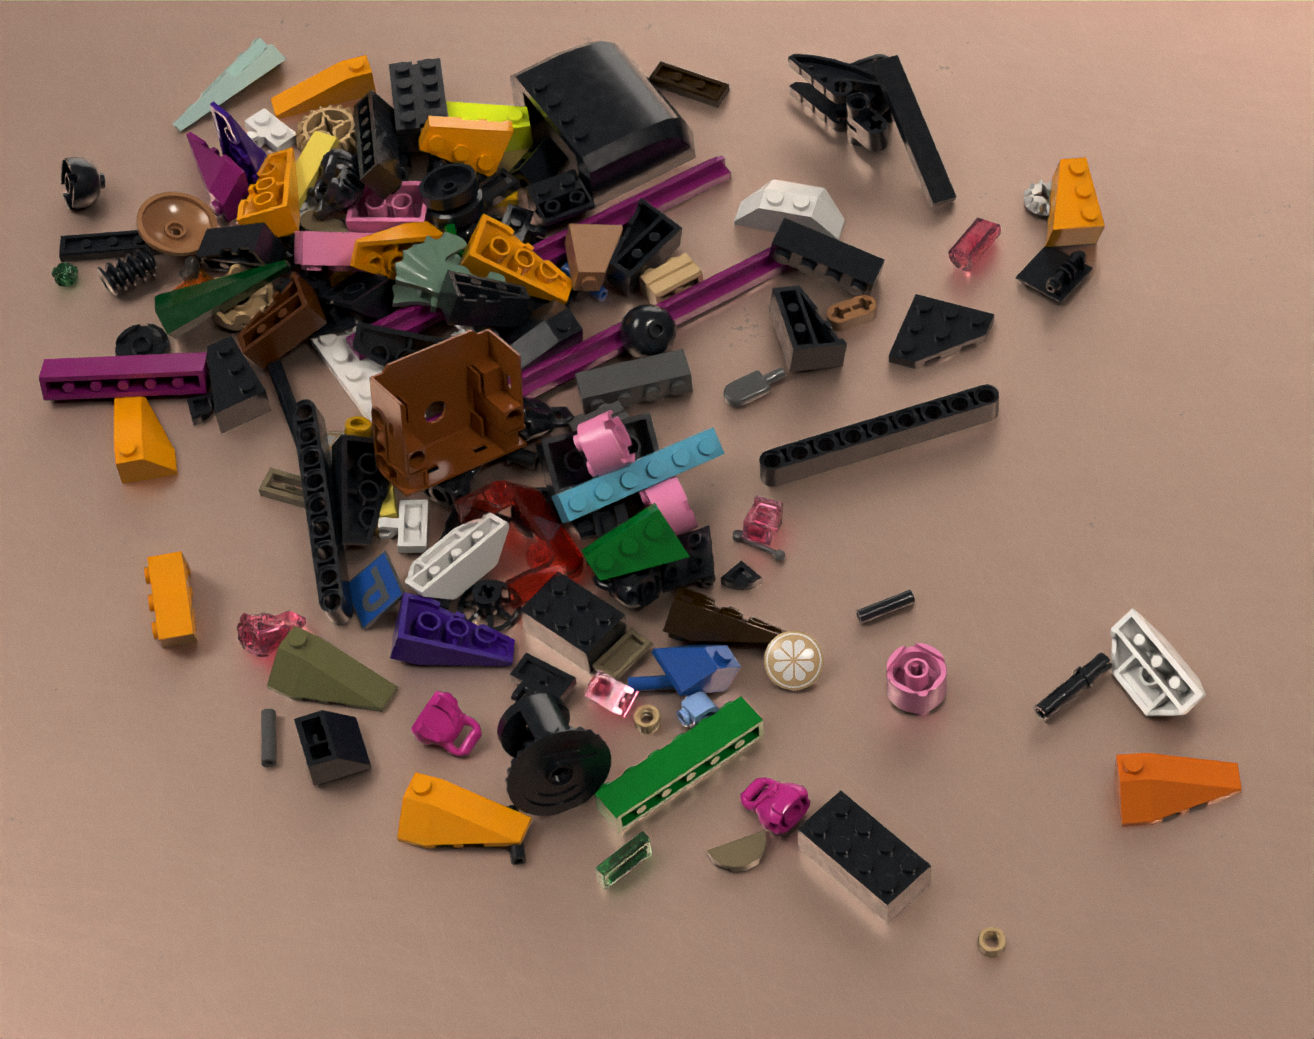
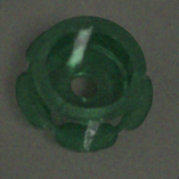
(65, 274)

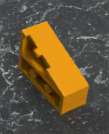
(467, 141)
(171, 599)

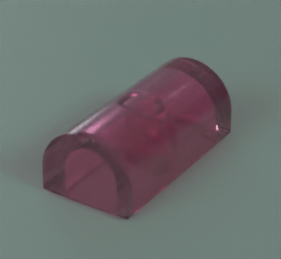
(974, 243)

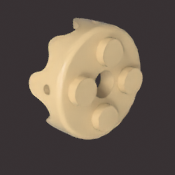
(240, 315)

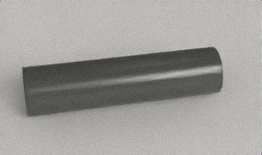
(268, 737)

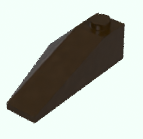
(699, 619)

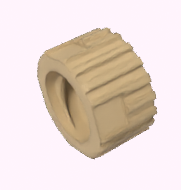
(647, 710)
(996, 934)

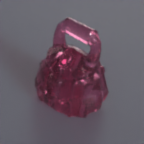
(265, 632)

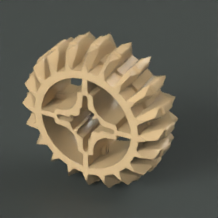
(331, 121)

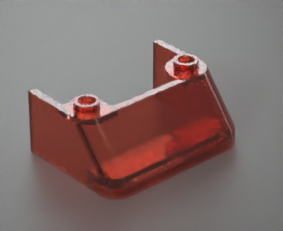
(554, 546)

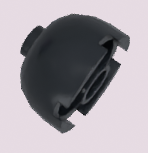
(81, 182)
(647, 331)

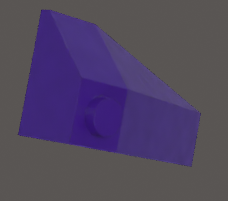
(237, 143)

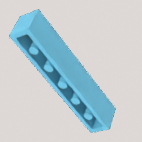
(638, 475)

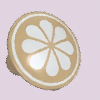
(793, 660)

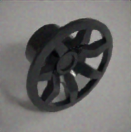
(488, 602)

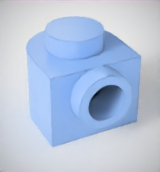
(695, 708)

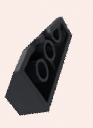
(545, 334)
(389, 344)
(357, 488)

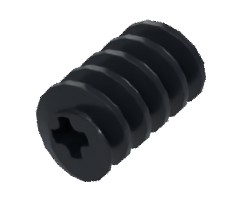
(128, 271)

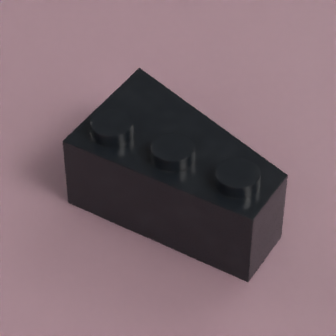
(241, 244)
(645, 245)
(482, 301)
(802, 332)
(235, 387)

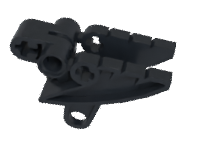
(844, 92)

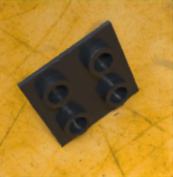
(1055, 272)
(694, 568)

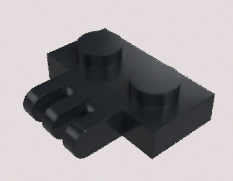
(540, 677)

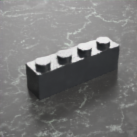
(826, 258)

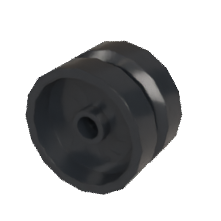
(452, 195)

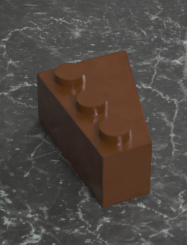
(283, 324)

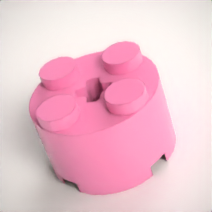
(604, 444)
(672, 503)
(916, 678)

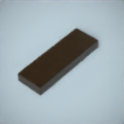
(689, 84)

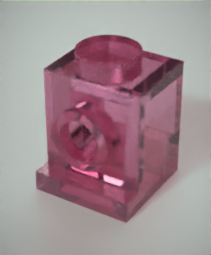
(763, 520)
(611, 693)

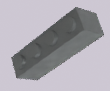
(635, 381)

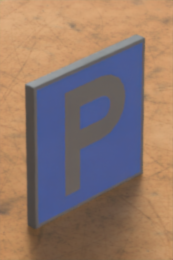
(375, 590)

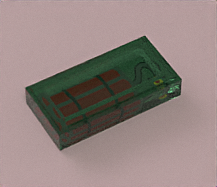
(623, 860)

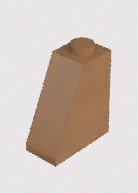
(589, 253)

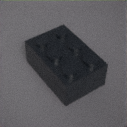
(573, 621)

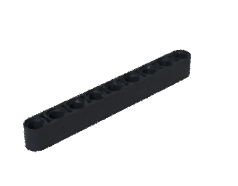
(879, 435)
(322, 512)

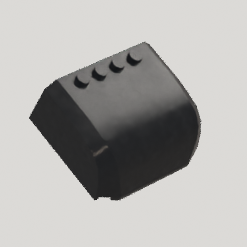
(606, 117)

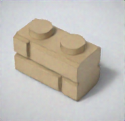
(670, 278)

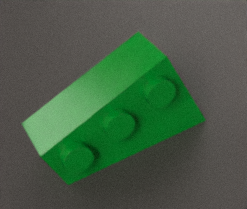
(635, 545)

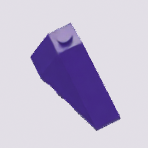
(438, 637)

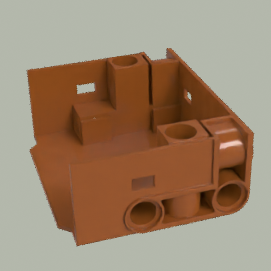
(478, 411)

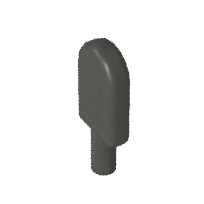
(751, 387)

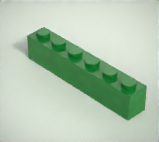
(679, 764)

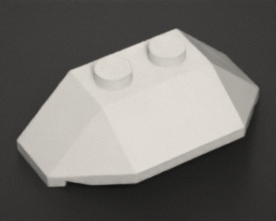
(794, 201)
(459, 558)
(1152, 669)

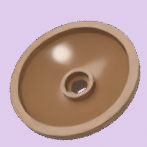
(174, 223)

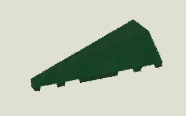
(191, 305)

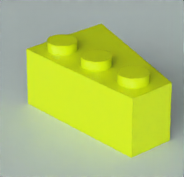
(518, 115)

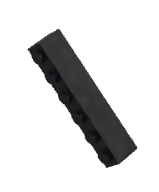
(377, 145)

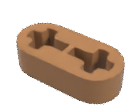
(852, 312)

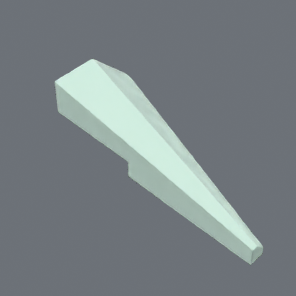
(243, 71)

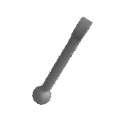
(778, 554)

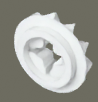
(1034, 201)

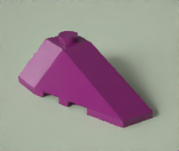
(221, 176)

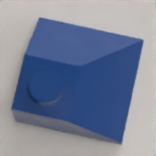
(698, 667)

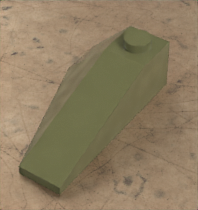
(321, 672)

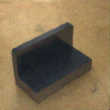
(539, 162)

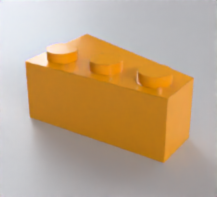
(1074, 206)

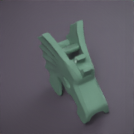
(424, 270)

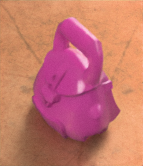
(442, 724)
(778, 805)

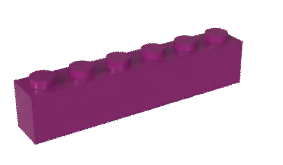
(125, 376)

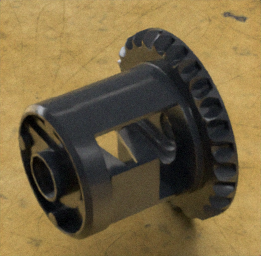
(552, 761)

